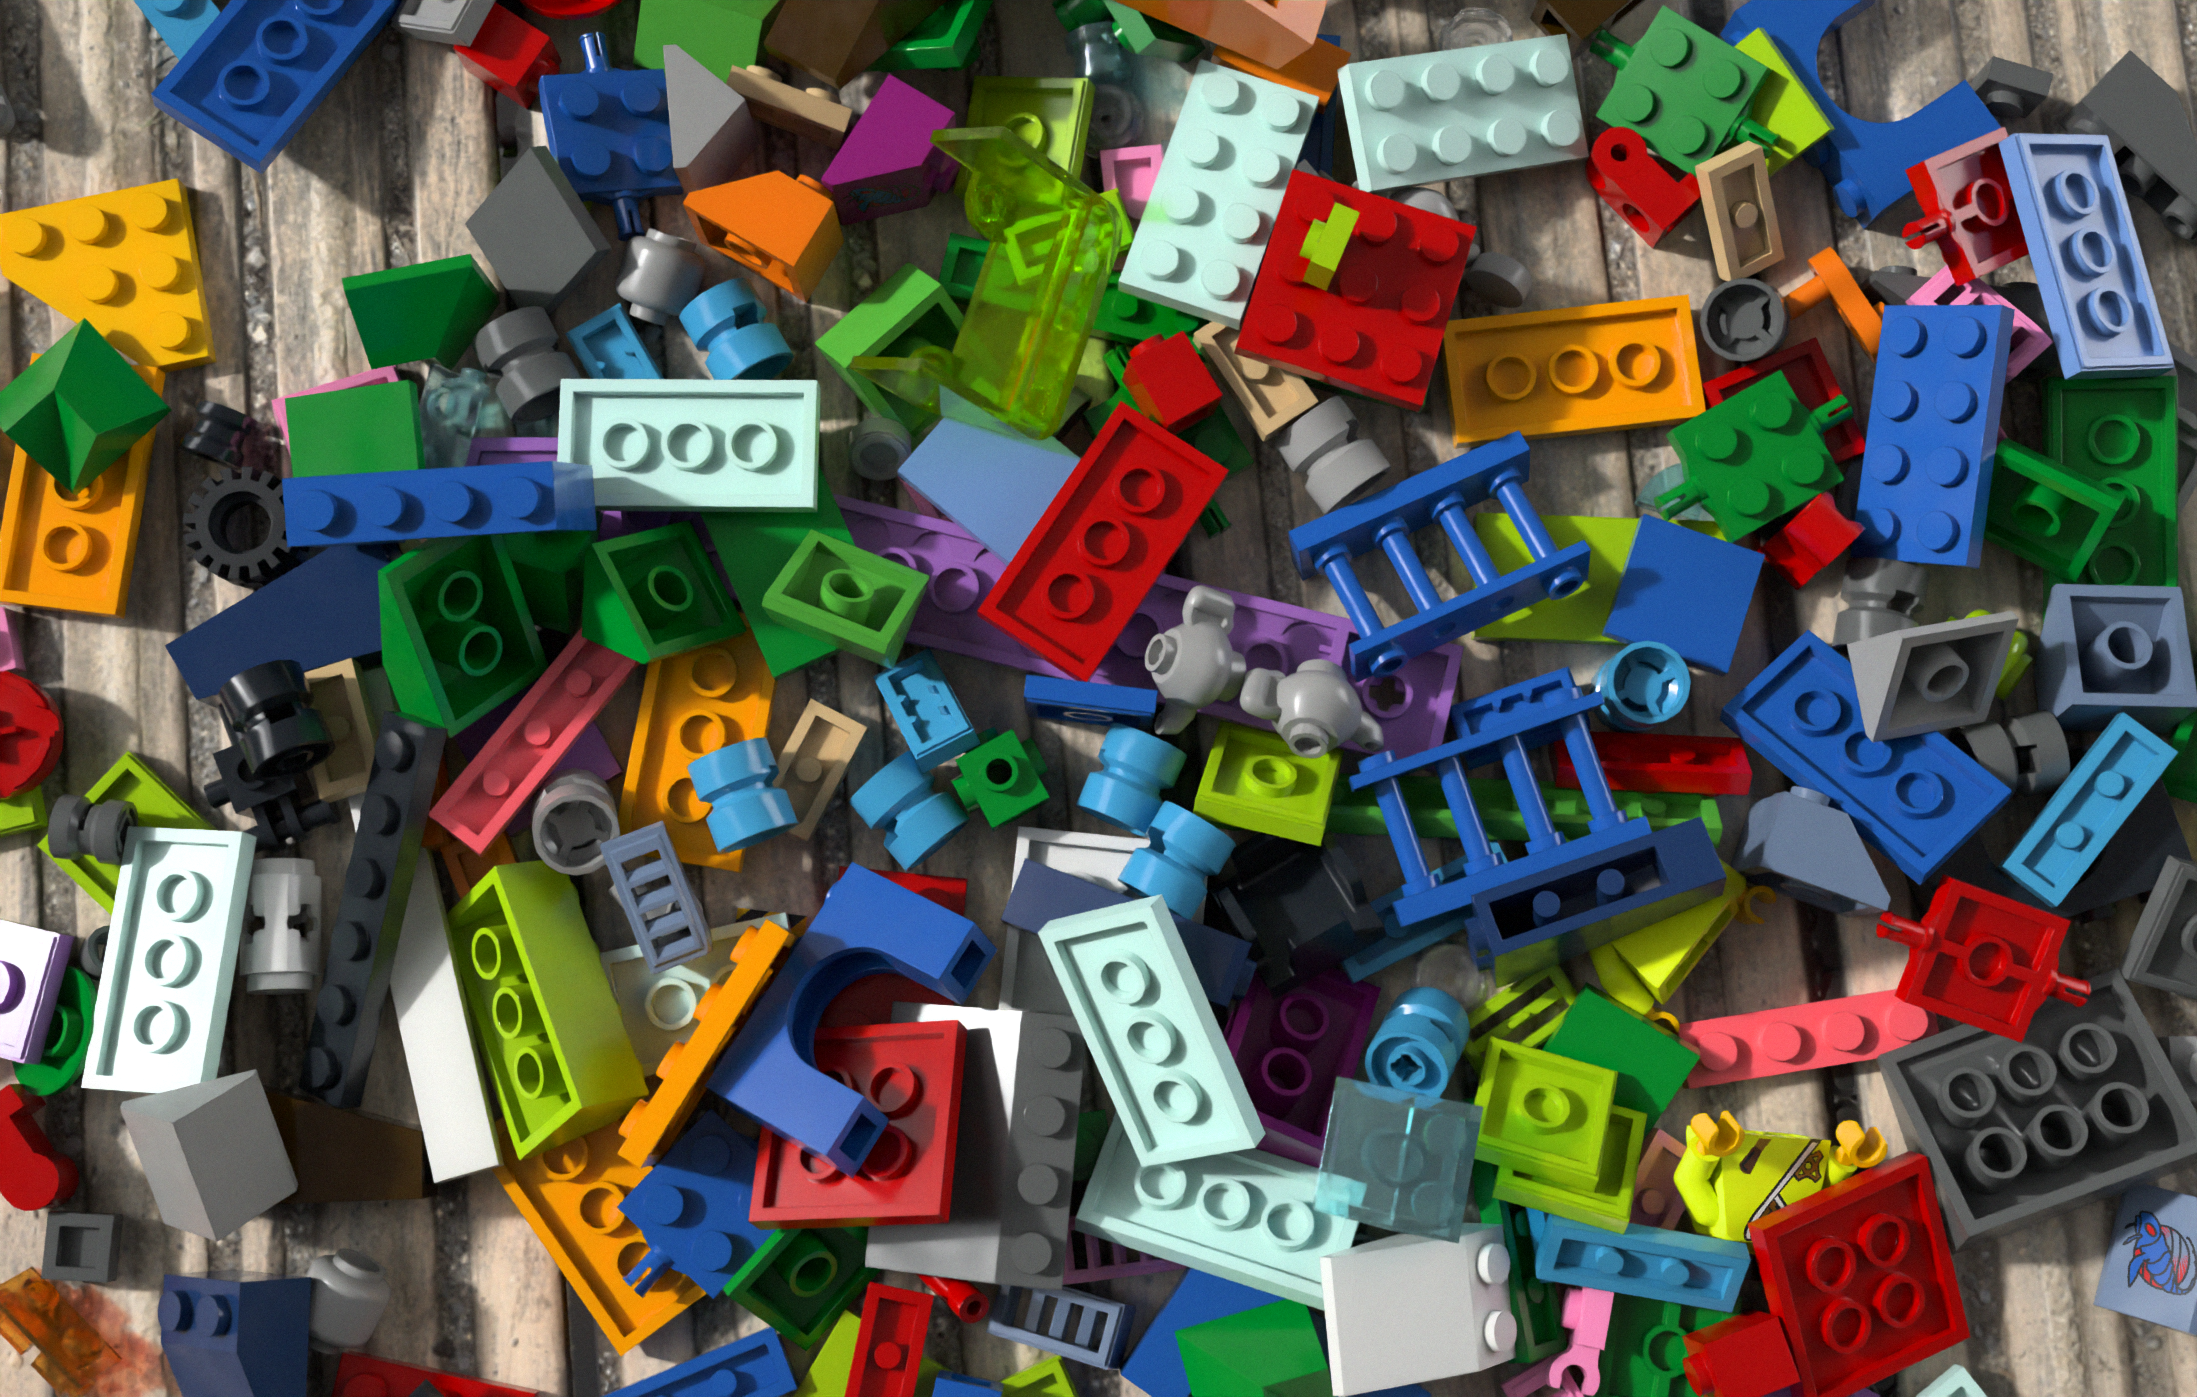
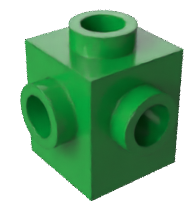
(1006, 801)

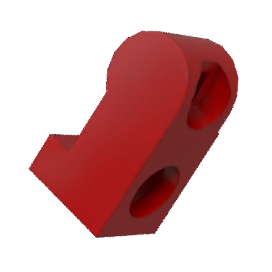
(1638, 185)
(1810, 540)
(30, 1169)

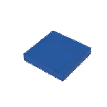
(1684, 593)
(1089, 702)

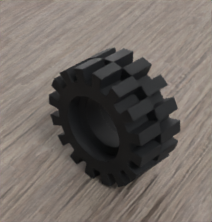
(210, 522)

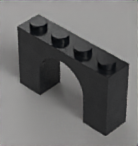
(2122, 868)

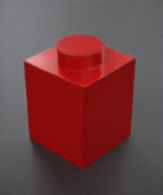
(510, 56)
(1171, 382)
(1739, 1357)

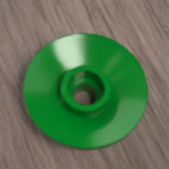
(67, 1038)

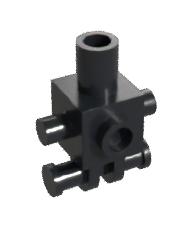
(262, 799)

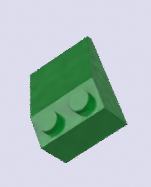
(456, 630)

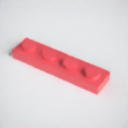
(531, 743)
(1803, 1037)

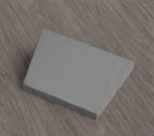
(707, 123)
(1930, 675)
(211, 1153)

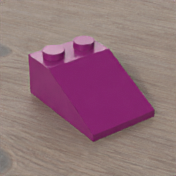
(1294, 1051)

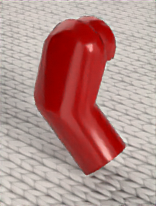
(959, 1296)

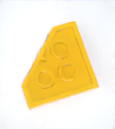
(122, 265)

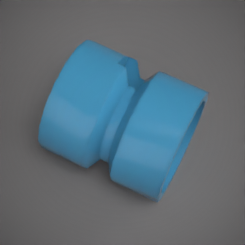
(732, 329)
(1641, 687)
(1131, 779)
(742, 795)
(908, 811)
(1177, 859)
(1418, 1041)

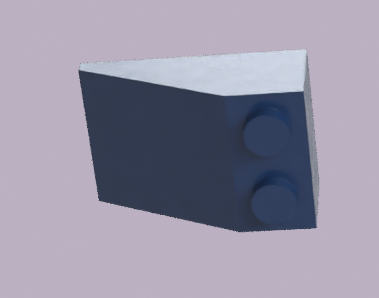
(236, 1333)

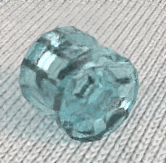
(1098, 54)

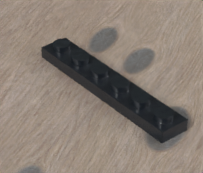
(372, 908)

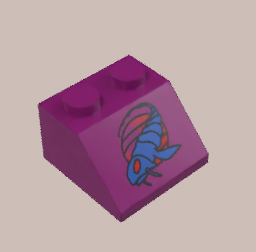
(888, 156)

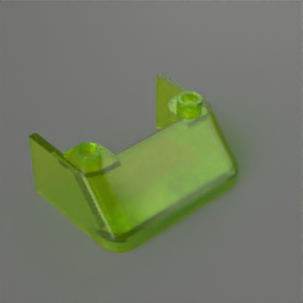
(1032, 297)

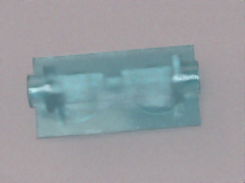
(450, 414)

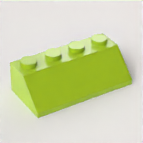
(542, 1007)

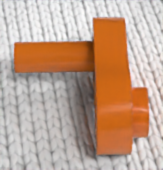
(1836, 283)

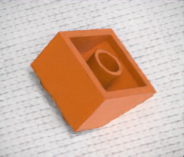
(770, 227)

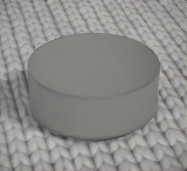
(1499, 279)
(878, 448)

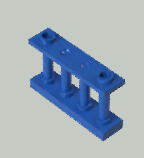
(1437, 498)
(1424, 892)

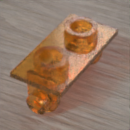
(69, 1347)

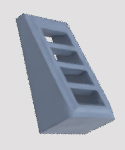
(678, 946)
(1113, 1340)

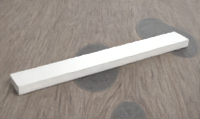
(435, 1013)

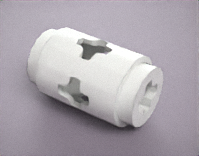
(278, 957)

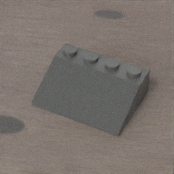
(2045, 1120)
(1009, 1153)

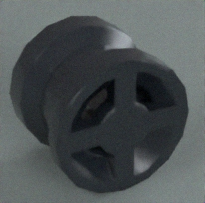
(218, 434)

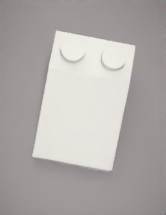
(1417, 1309)

